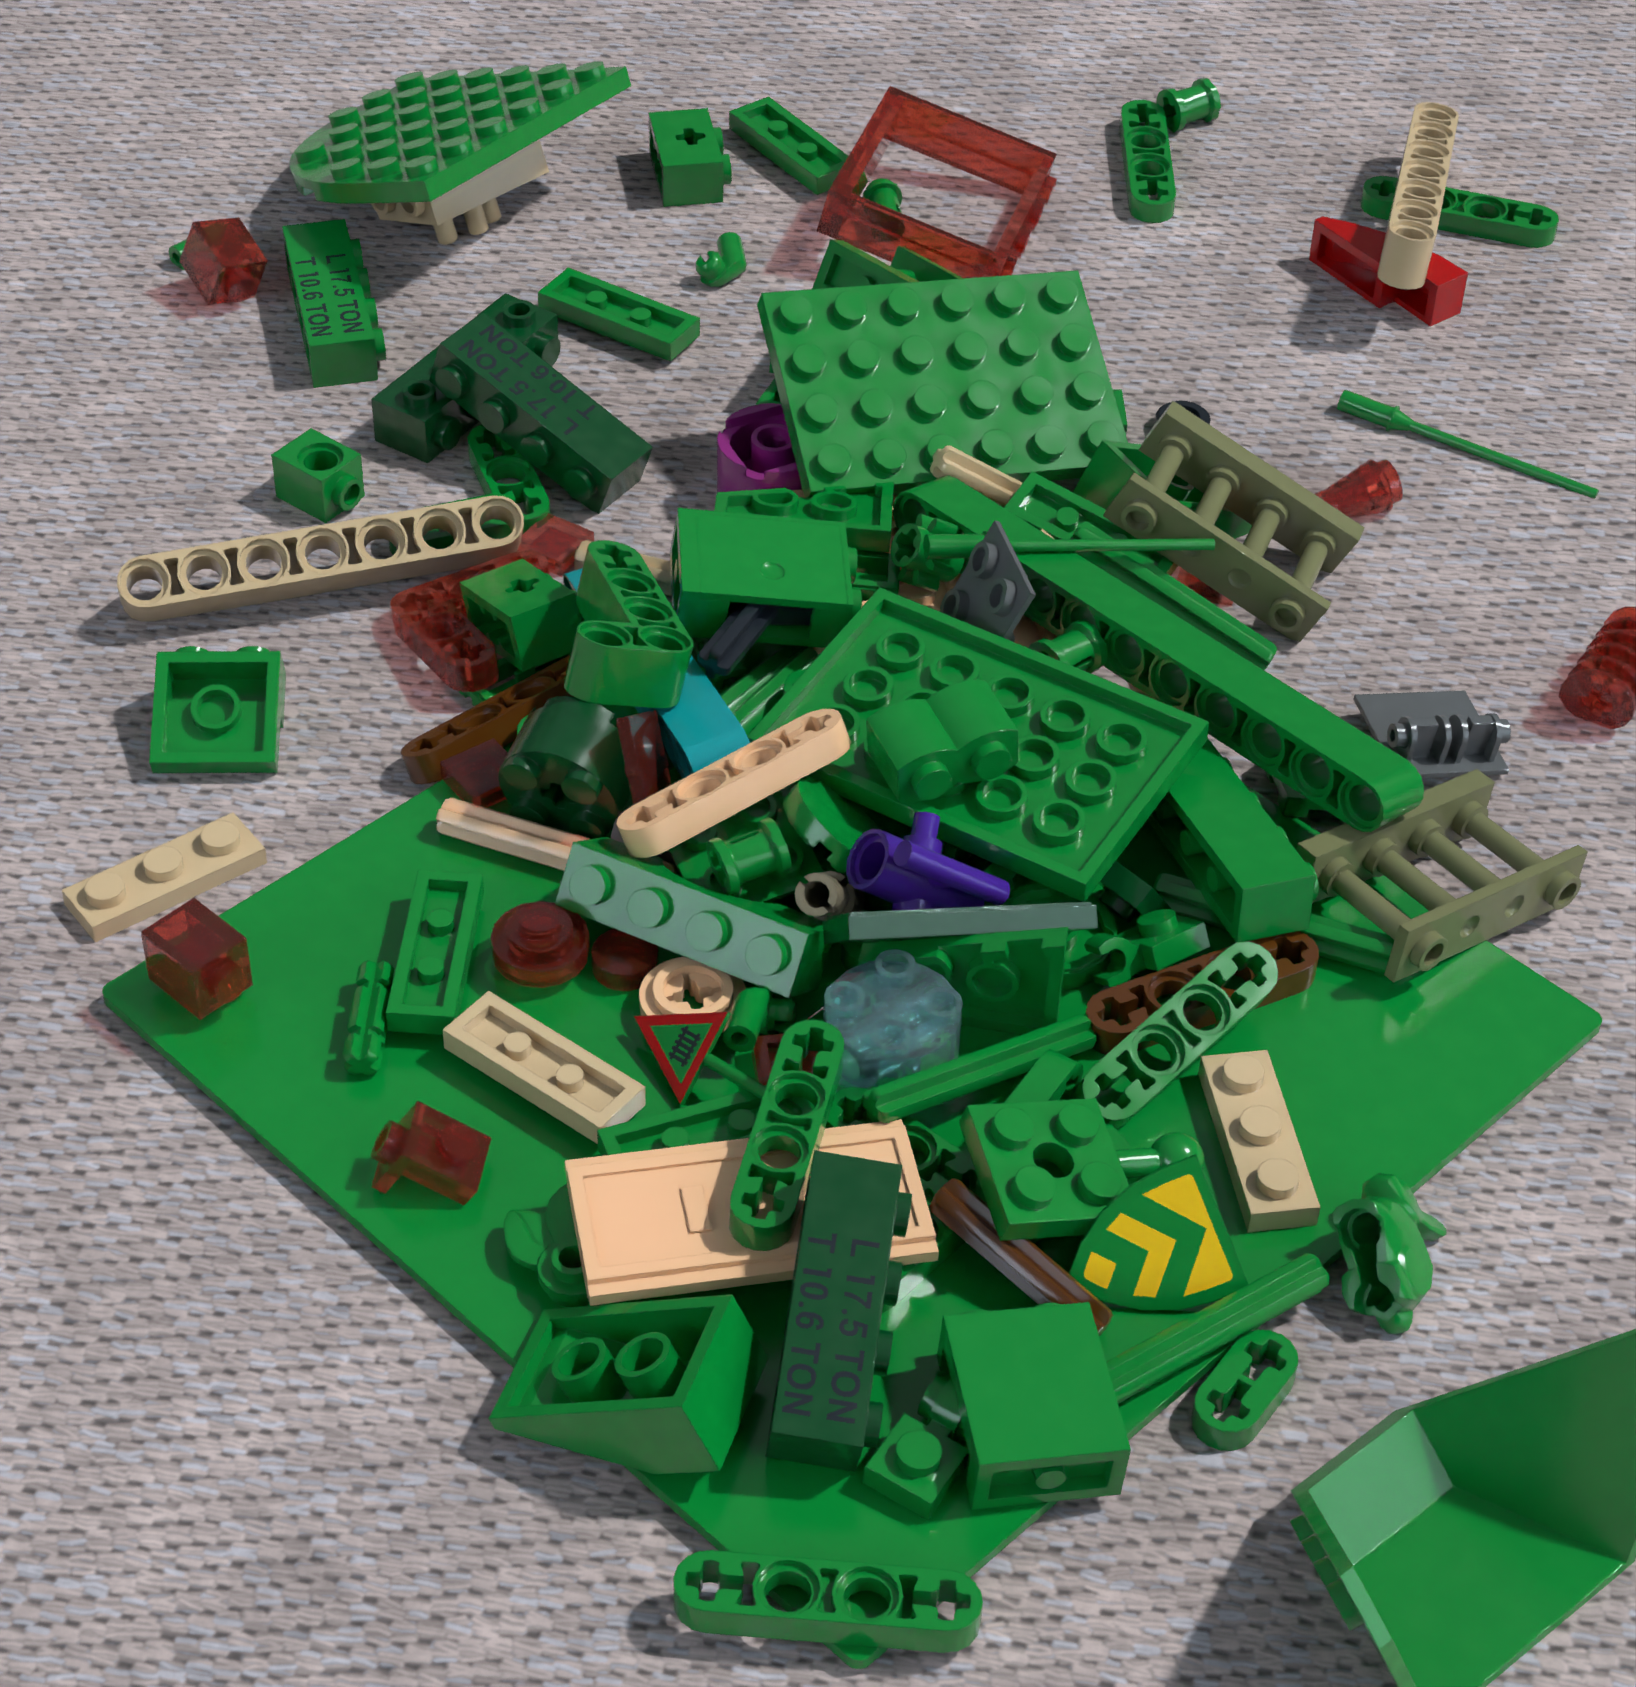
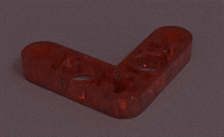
(437, 628)

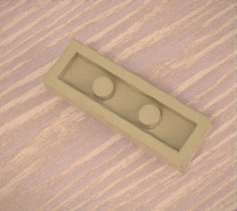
(164, 876)
(543, 1066)
(1258, 1141)

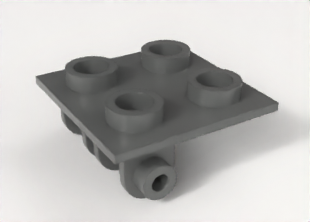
(991, 588)
(1437, 731)

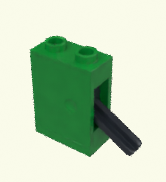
(760, 582)

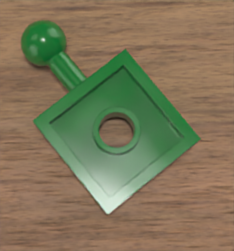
(1073, 1136)

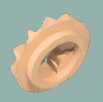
(665, 985)

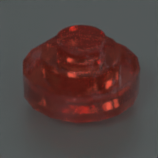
(540, 944)

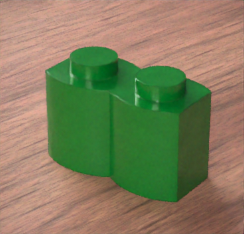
(942, 741)

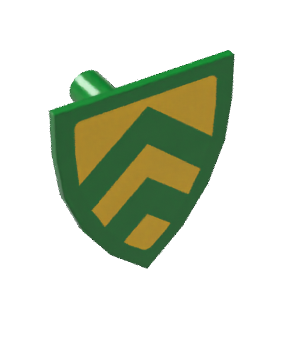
(1160, 1244)

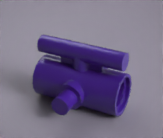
(915, 872)

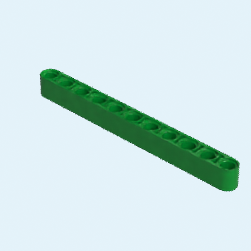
(1192, 671)

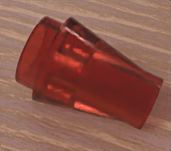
(1365, 490)

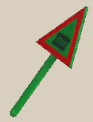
(685, 1046)

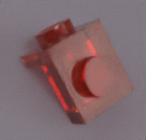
(431, 1152)

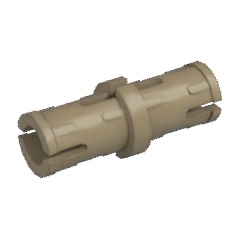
(828, 895)

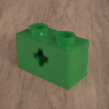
(688, 157)
(523, 613)

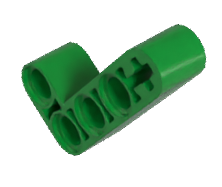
(631, 637)

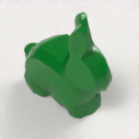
(1386, 1251)

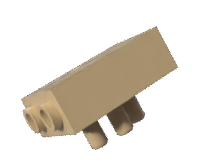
(472, 198)

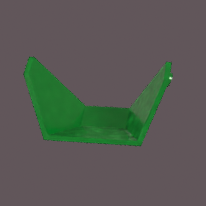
(1481, 1515)

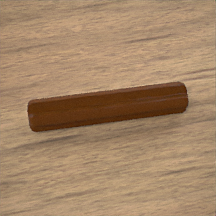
(1016, 1259)

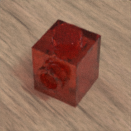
(223, 260)
(197, 958)

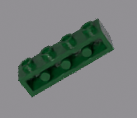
(423, 421)

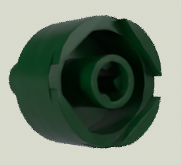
(567, 768)

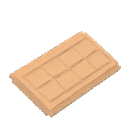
(663, 1215)

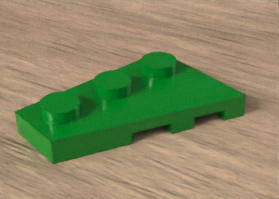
(865, 514)
(1003, 977)

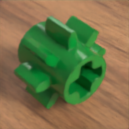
(909, 554)

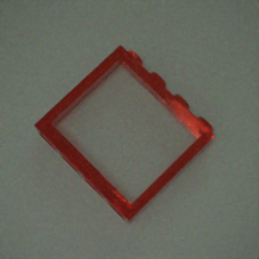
(955, 142)

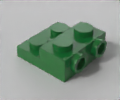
(217, 711)

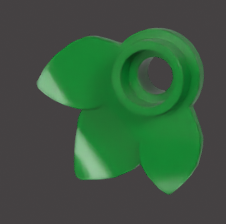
(550, 1247)

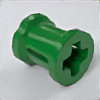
(1190, 104)
(1077, 646)
(748, 856)

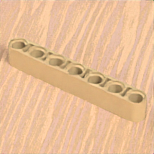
(1418, 196)
(299, 578)

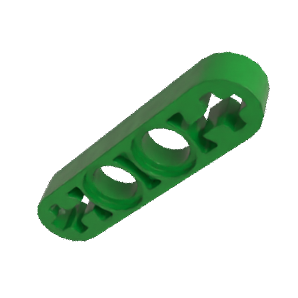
(1150, 160)
(1510, 219)
(1179, 1038)
(788, 1132)
(828, 1587)

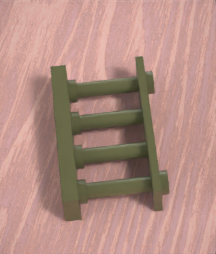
(1256, 493)
(1446, 815)

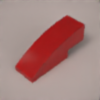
(1353, 257)

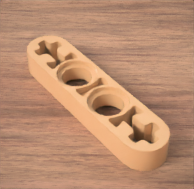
(733, 783)

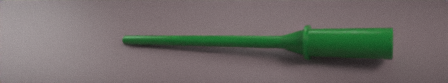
(1394, 419)
(961, 545)

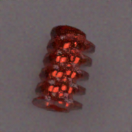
(1604, 679)

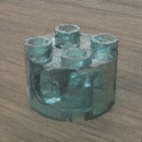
(892, 1019)

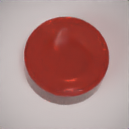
(622, 960)

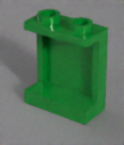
(1034, 1405)

